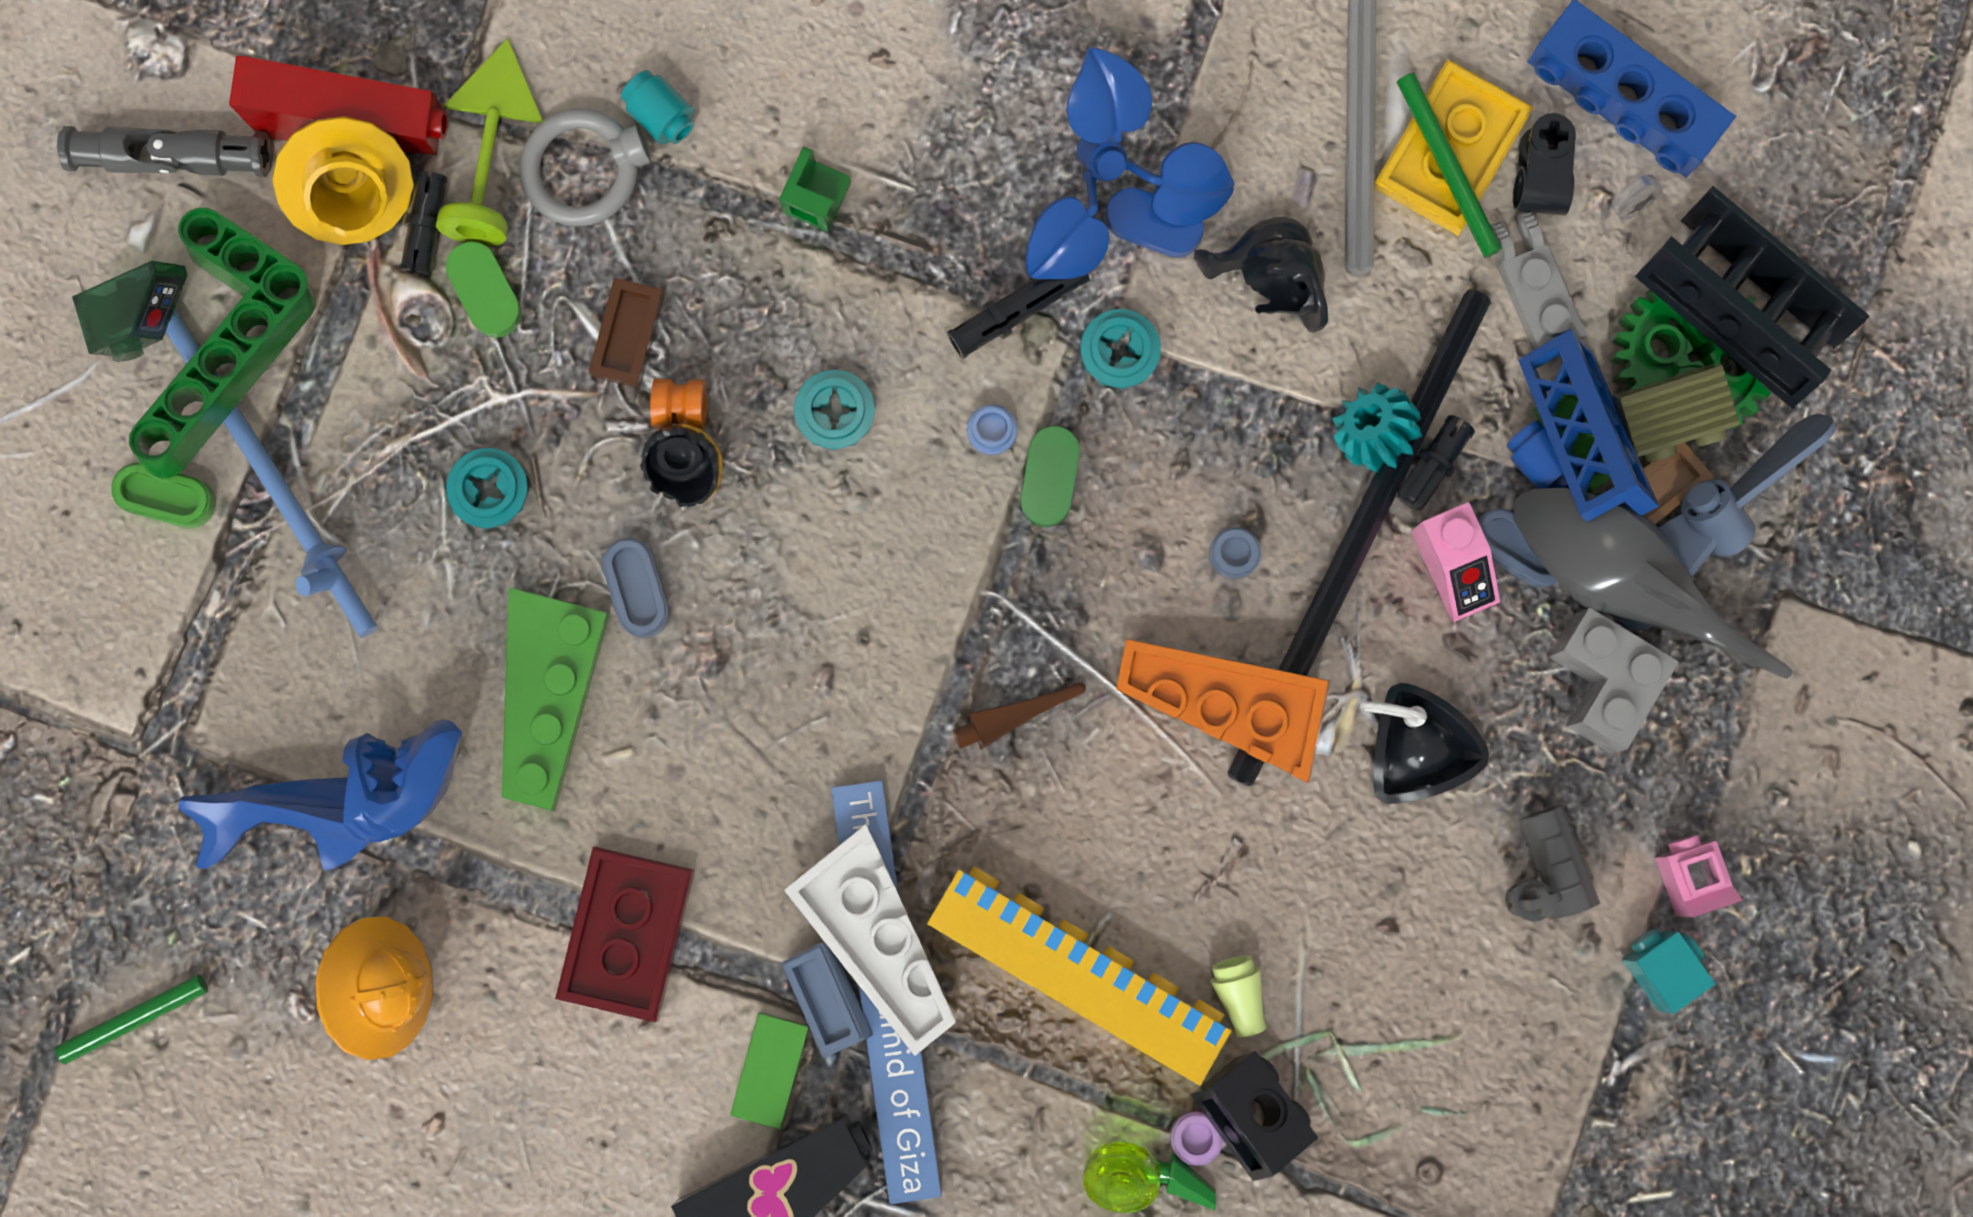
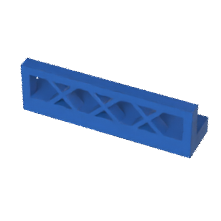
(1604, 423)

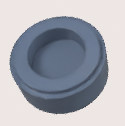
(1234, 553)

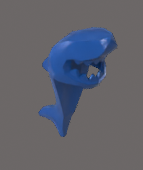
(373, 804)

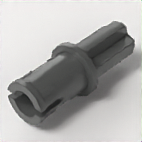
(1532, 900)

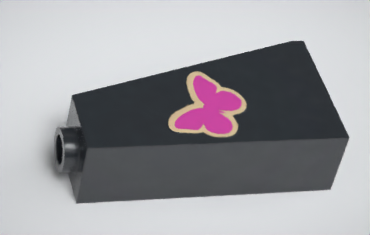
(788, 1180)

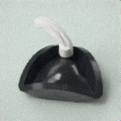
(1422, 746)

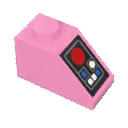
(1458, 561)

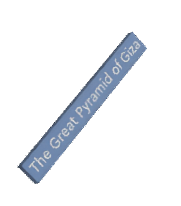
(895, 1071)

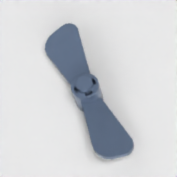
(1715, 514)

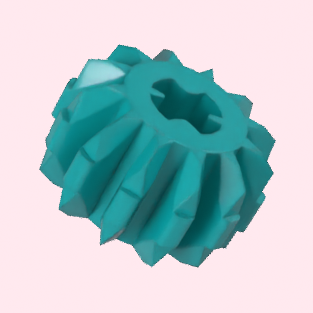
(1377, 427)

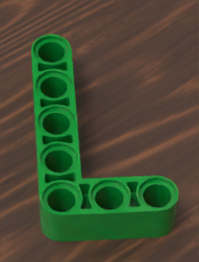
(227, 343)

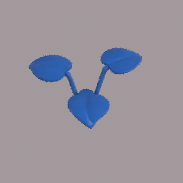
(1101, 105)

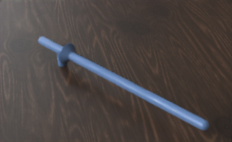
(320, 565)

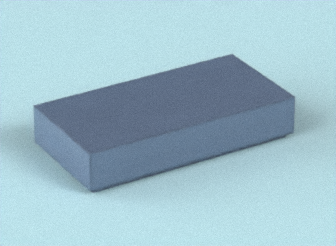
(826, 999)

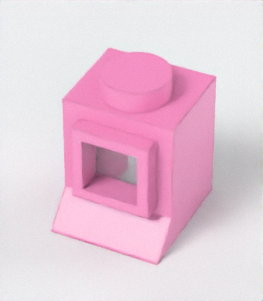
(1696, 877)

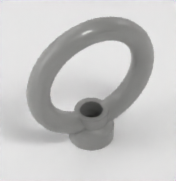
(626, 146)

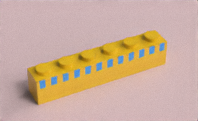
(1079, 976)

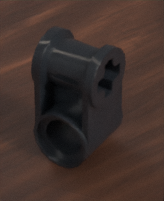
(1546, 175)

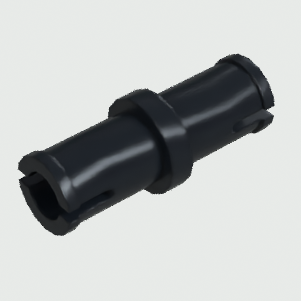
(421, 223)

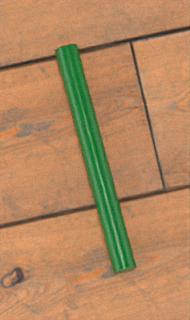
(1449, 165)

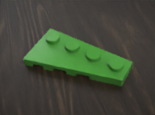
(546, 688)

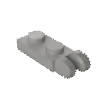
(1536, 284)

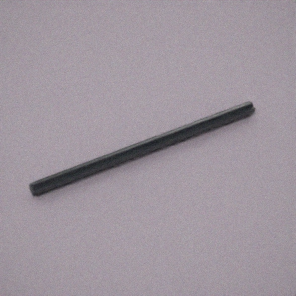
(1374, 508)

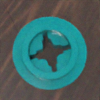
(1112, 327)
(817, 394)
(485, 465)

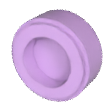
(1195, 1138)

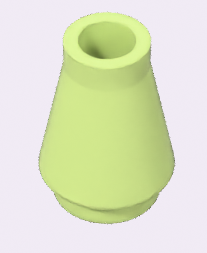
(1240, 993)

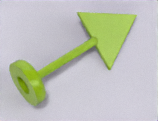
(494, 91)

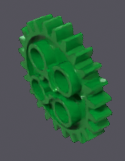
(1644, 367)

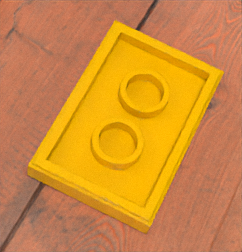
(1480, 127)

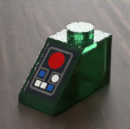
(130, 310)

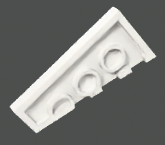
(867, 928)

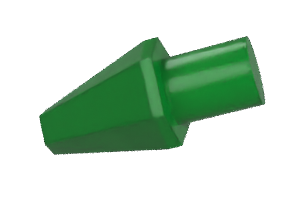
(1186, 1183)

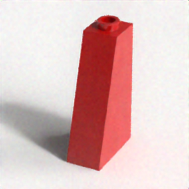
(289, 97)

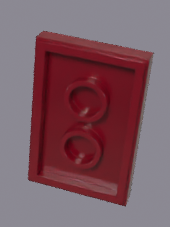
(625, 934)

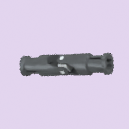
(194, 150)

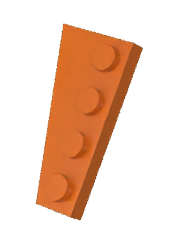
(1244, 704)

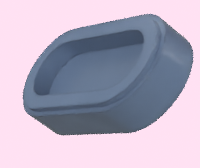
(1511, 550)
(636, 588)

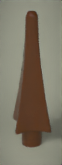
(994, 723)

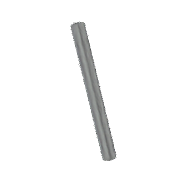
(1360, 137)

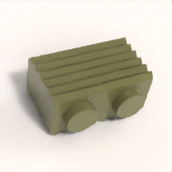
(1678, 411)

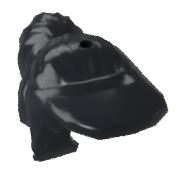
(1279, 265)

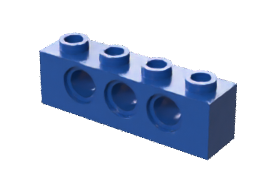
(1656, 86)

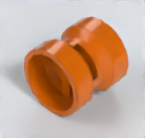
(678, 403)

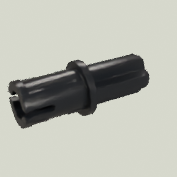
(1435, 463)

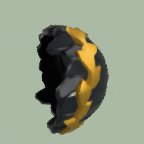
(682, 464)

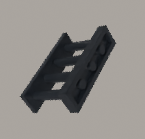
(1732, 320)

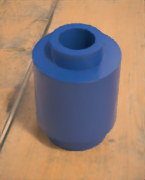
(1536, 457)

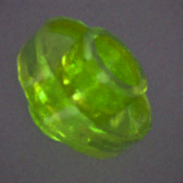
(1121, 1177)

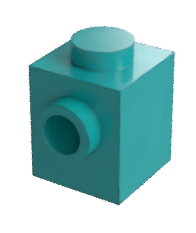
(1668, 969)

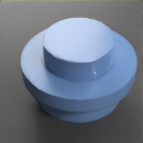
(992, 429)

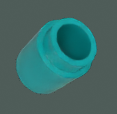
(658, 108)

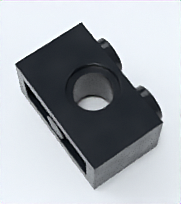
(1228, 1103)

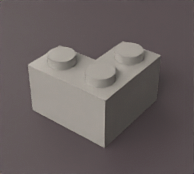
(1623, 677)

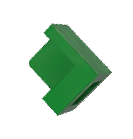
(814, 191)

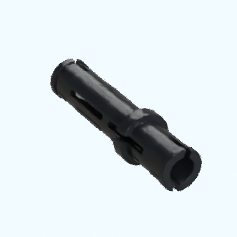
(1000, 317)

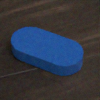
(1133, 220)

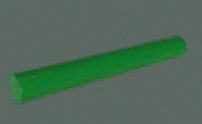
(131, 1019)

